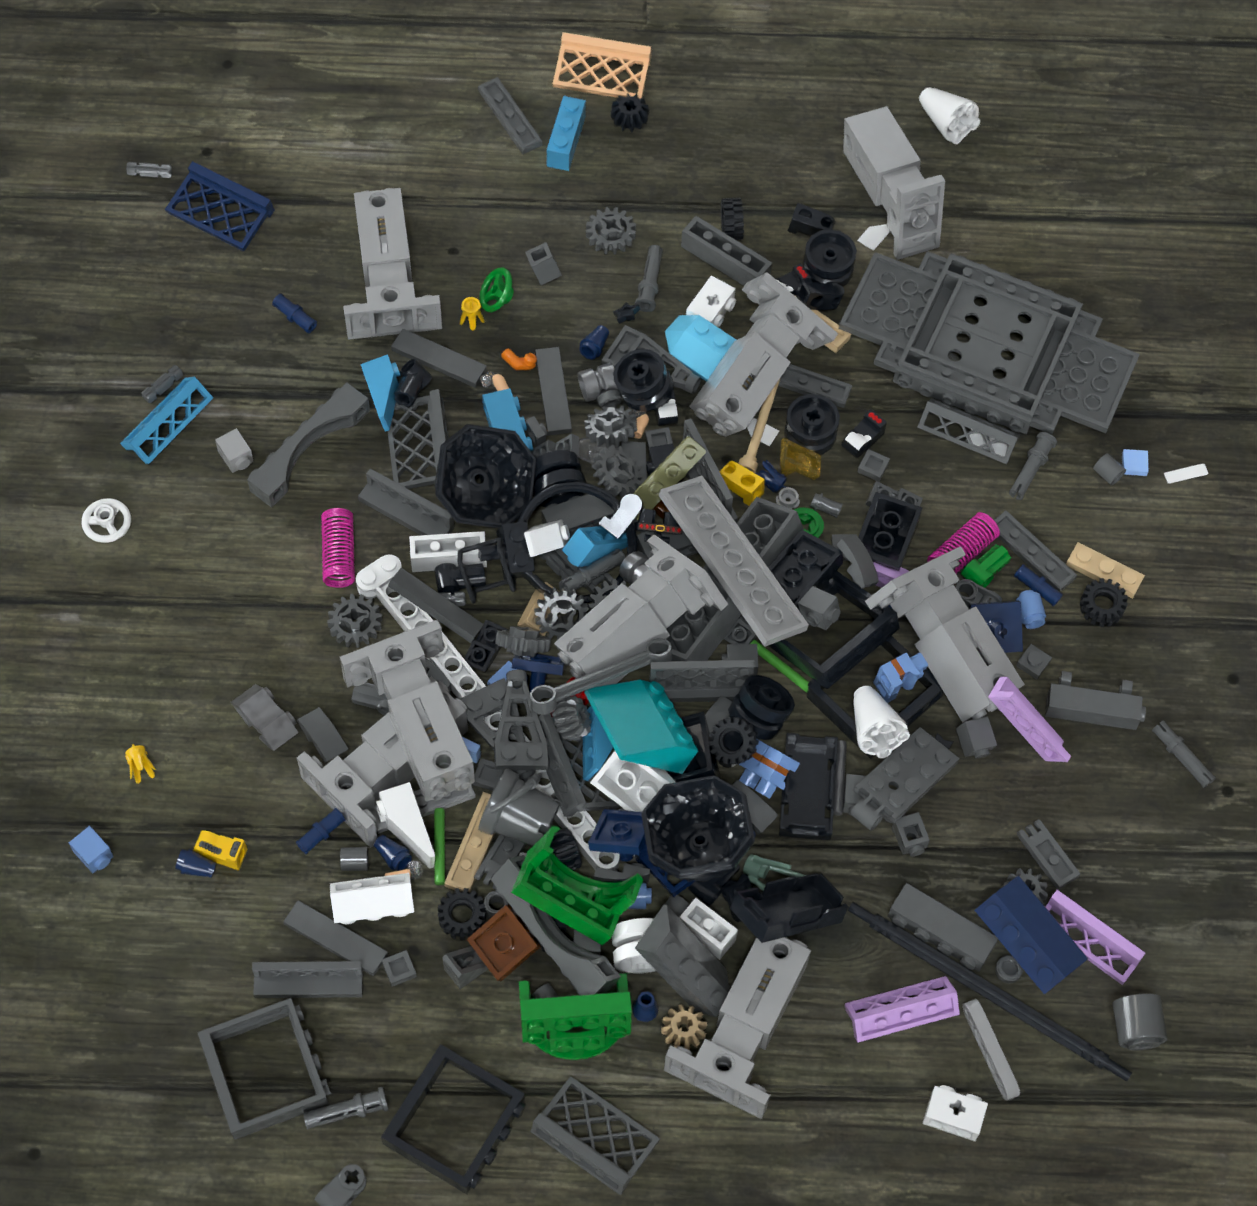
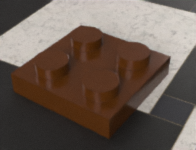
(503, 943)

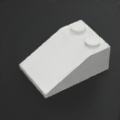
(630, 783)
(403, 818)

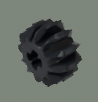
(629, 112)
(566, 849)

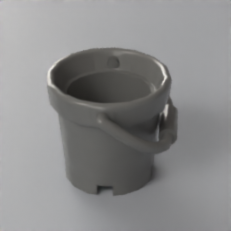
(519, 809)

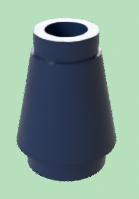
(593, 344)
(394, 854)
(193, 863)
(645, 1012)

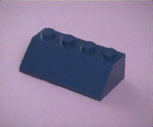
(1031, 934)

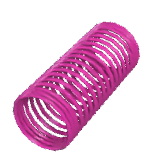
(328, 525)
(976, 525)

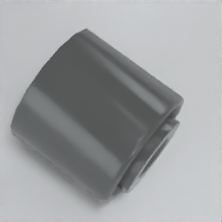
(1140, 1021)

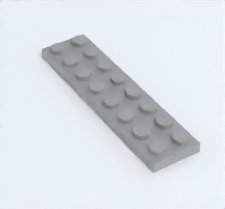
(733, 561)

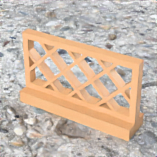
(601, 49)

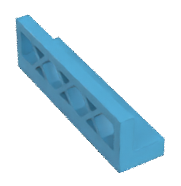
(161, 413)

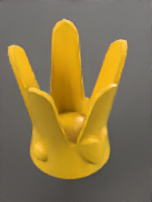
(471, 308)
(138, 760)

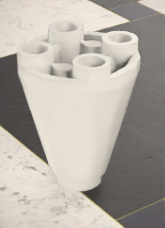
(950, 113)
(877, 723)

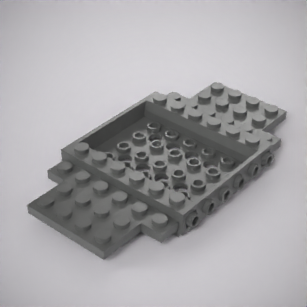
(1055, 368)

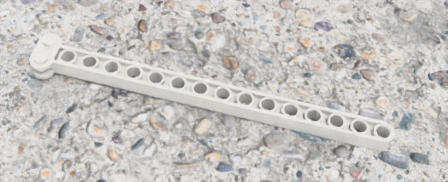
(373, 583)

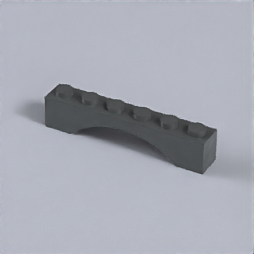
(341, 411)
(585, 970)

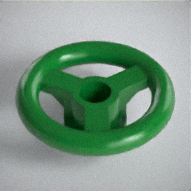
(499, 290)

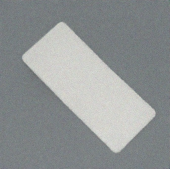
(979, 439)

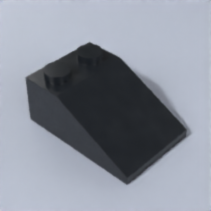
(889, 529)
(704, 762)

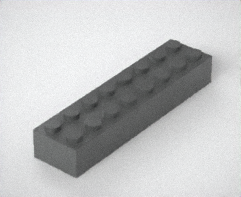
(769, 531)

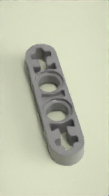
(991, 1049)

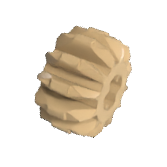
(693, 1023)

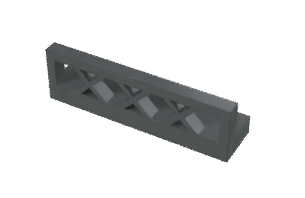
(970, 421)
(405, 506)
(308, 979)

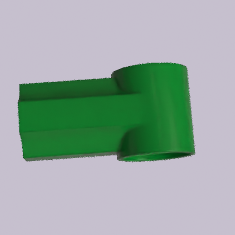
(984, 569)

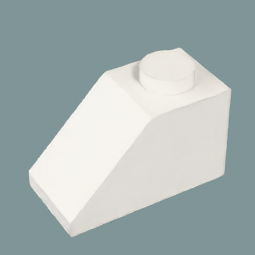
(546, 537)

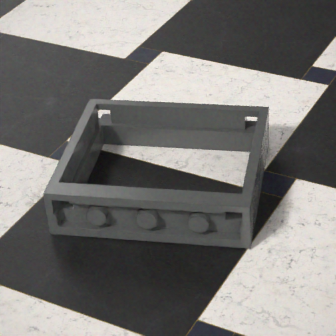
(246, 1023)

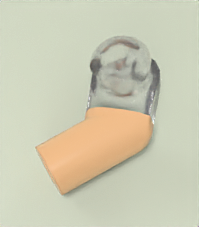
(495, 380)
(642, 422)
(414, 870)

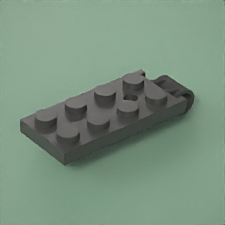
(910, 768)

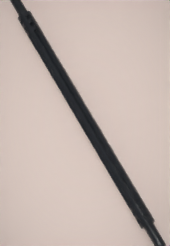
(990, 992)

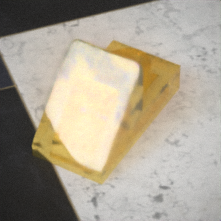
(799, 459)

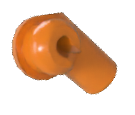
(519, 363)

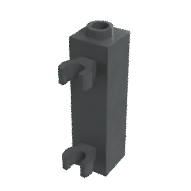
(1094, 706)

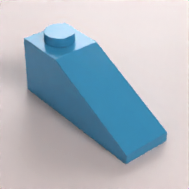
(382, 383)
(591, 544)
(595, 747)

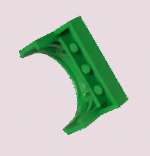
(568, 895)
(563, 1013)

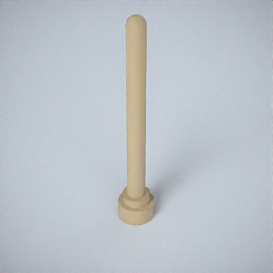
(749, 460)

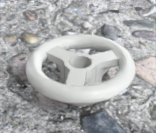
(102, 509)

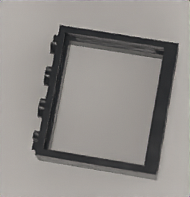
(854, 651)
(909, 714)
(487, 1153)

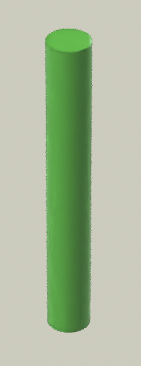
(781, 666)
(439, 845)

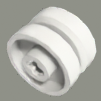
(625, 938)

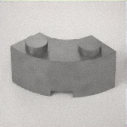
(262, 713)

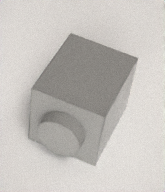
(234, 450)

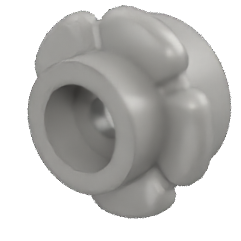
(788, 493)

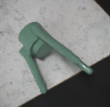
(759, 867)

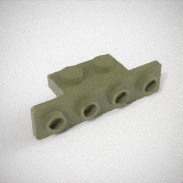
(670, 471)

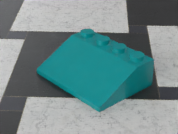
(643, 724)

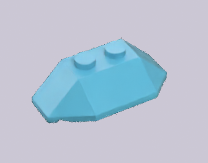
(697, 344)

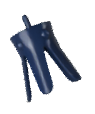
(773, 479)

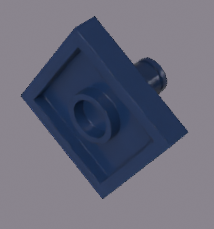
(1004, 622)
(539, 667)
(619, 833)

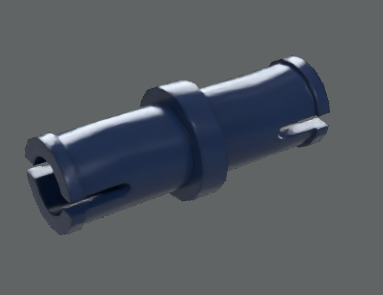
(294, 313)
(1038, 584)
(320, 831)

